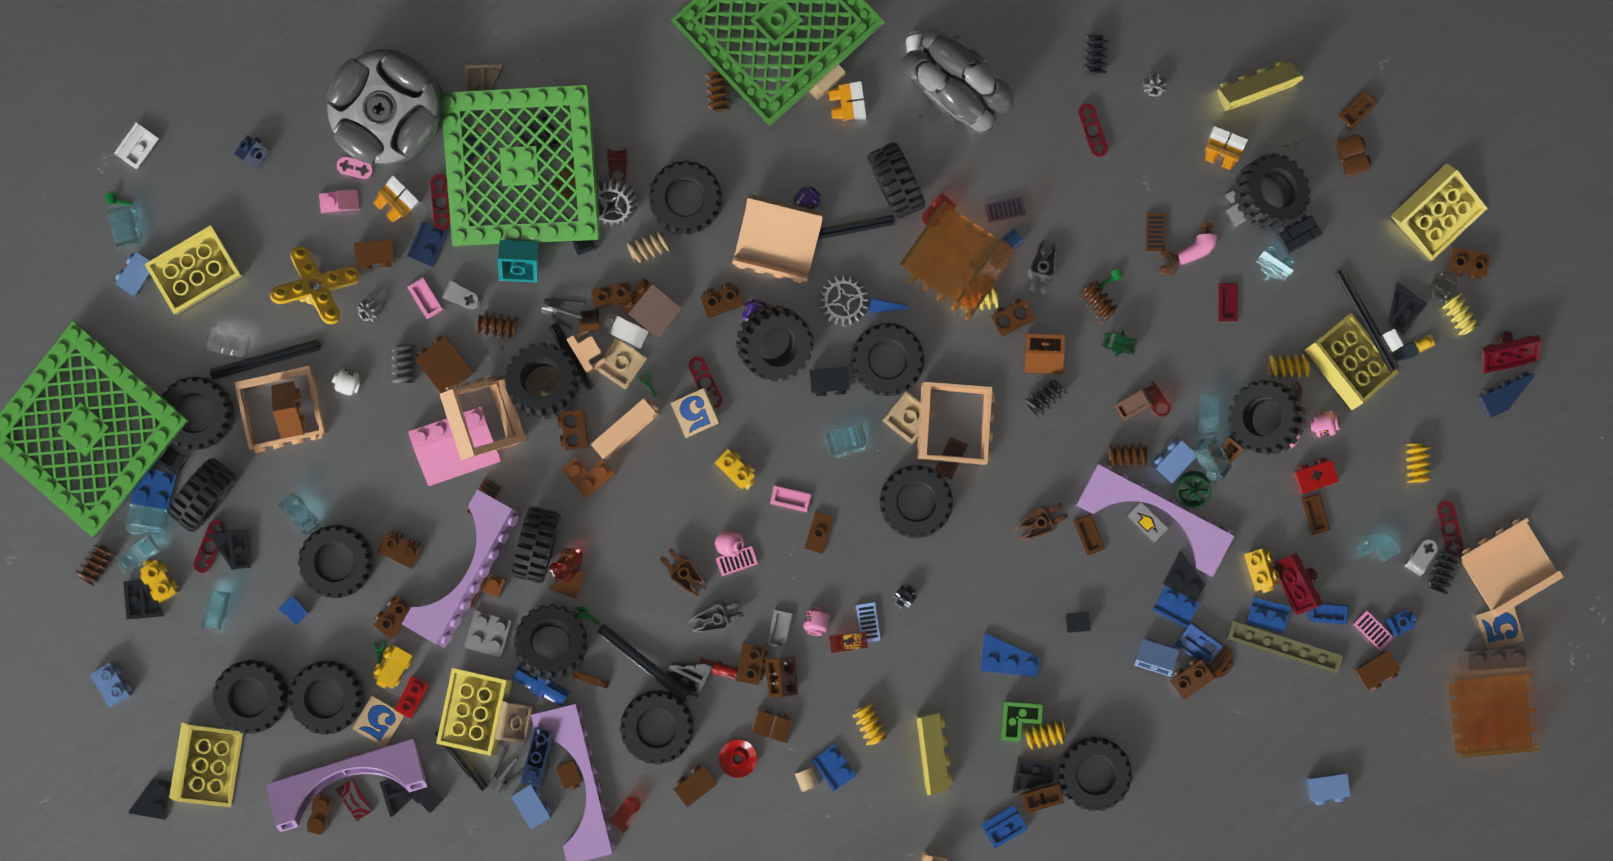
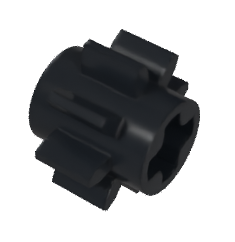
(905, 596)

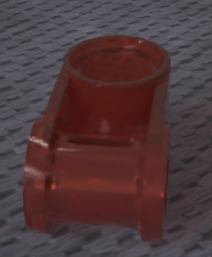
(617, 162)
(1158, 398)

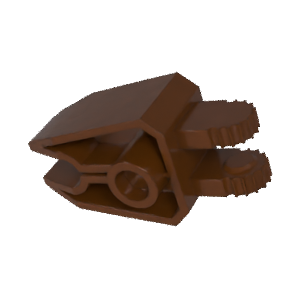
(1043, 521)
(681, 571)

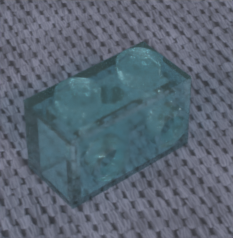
(146, 520)

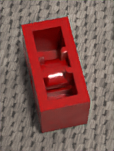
(1307, 483)
(412, 696)

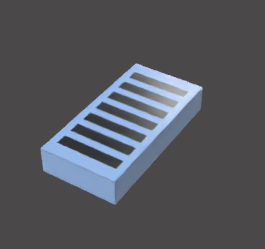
(868, 621)

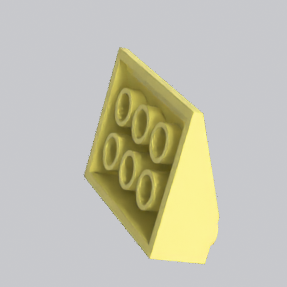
(1258, 86)
(1439, 211)
(193, 270)
(1350, 361)
(473, 711)
(932, 752)
(205, 765)

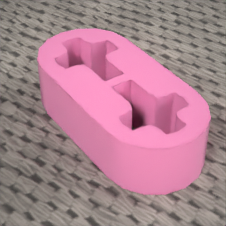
(353, 172)

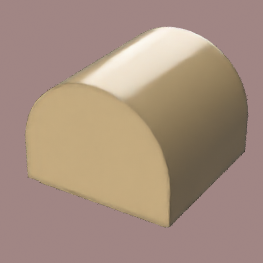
(807, 779)

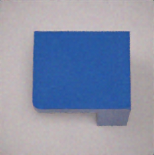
(294, 609)

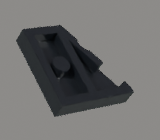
(1404, 308)
(233, 547)
(1184, 578)
(139, 601)
(690, 675)
(1032, 772)
(395, 795)
(153, 800)

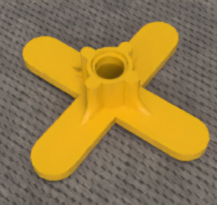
(313, 286)

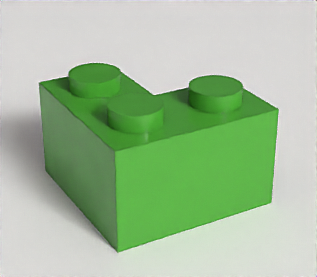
(1015, 714)

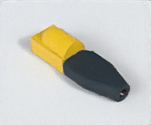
(1413, 348)

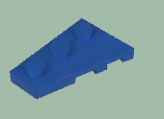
(1007, 659)

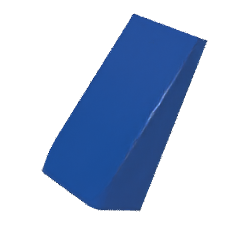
(885, 306)

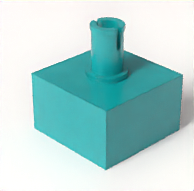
(518, 261)

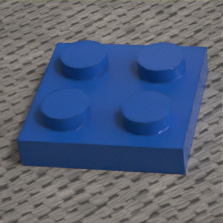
(155, 489)

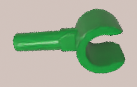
(111, 199)
(1116, 275)
(647, 383)
(584, 614)
(379, 651)

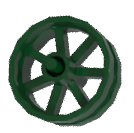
(1119, 343)
(1193, 489)

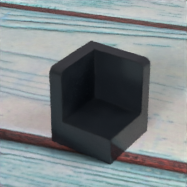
(584, 247)
(173, 460)
(1078, 622)
(428, 798)

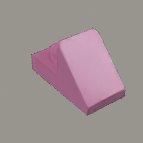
(339, 201)

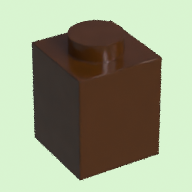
(569, 775)

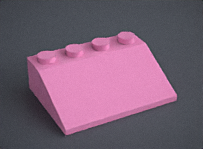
(439, 453)

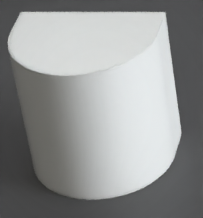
(1392, 339)

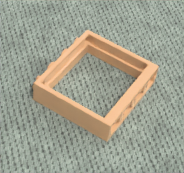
(276, 377)
(987, 417)
(458, 423)
(625, 428)

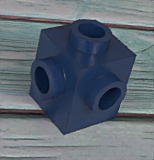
(252, 151)

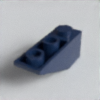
(1502, 398)
(538, 758)

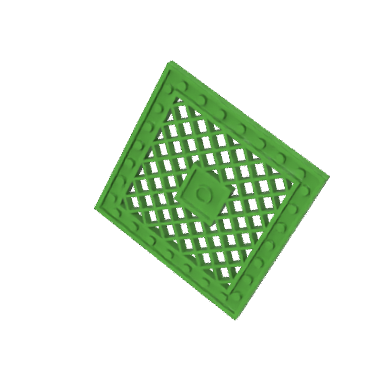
(776, 23)
(520, 165)
(86, 429)

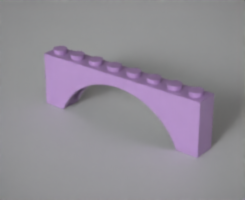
(493, 526)
(1206, 539)
(293, 794)
(592, 836)

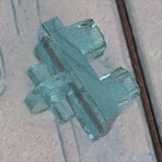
(1273, 267)

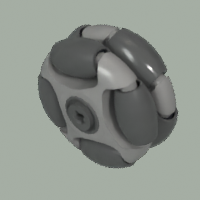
(958, 81)
(383, 107)

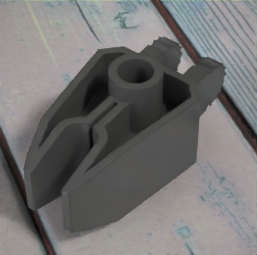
(1042, 269)
(715, 616)

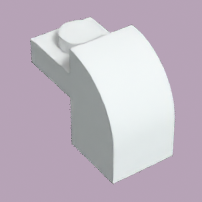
(624, 330)

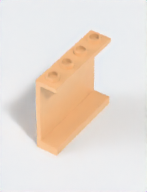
(778, 238)
(1509, 567)

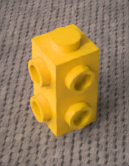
(739, 473)
(1262, 569)
(156, 576)
(391, 667)

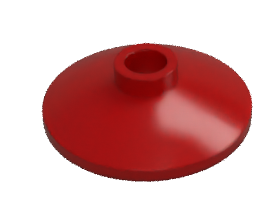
(732, 767)

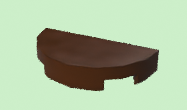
(1223, 662)
(590, 679)

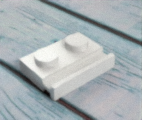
(136, 146)

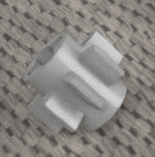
(1154, 84)
(369, 310)

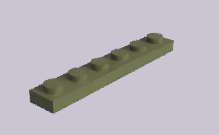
(1285, 647)

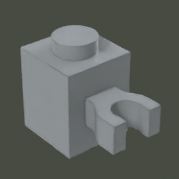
(1233, 212)

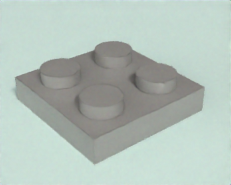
(488, 634)

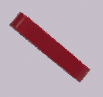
(1093, 114)
(436, 217)
(704, 367)
(1447, 544)
(209, 562)

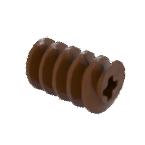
(718, 92)
(1099, 301)
(497, 325)
(1127, 455)
(94, 564)

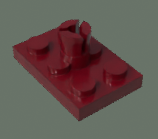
(1510, 352)
(1298, 583)

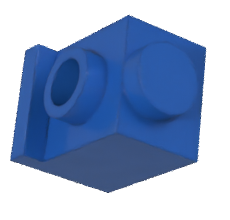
(1394, 625)

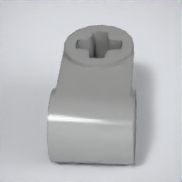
(458, 294)
(1419, 560)

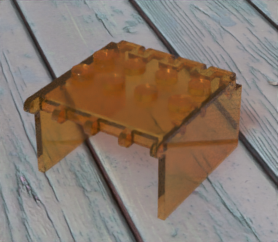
(957, 259)
(1492, 714)

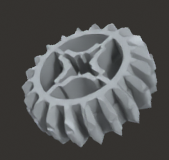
(616, 211)
(827, 305)

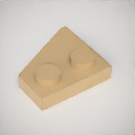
(481, 76)

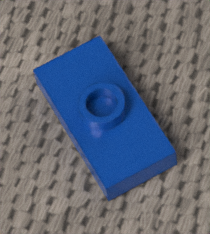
(1330, 614)

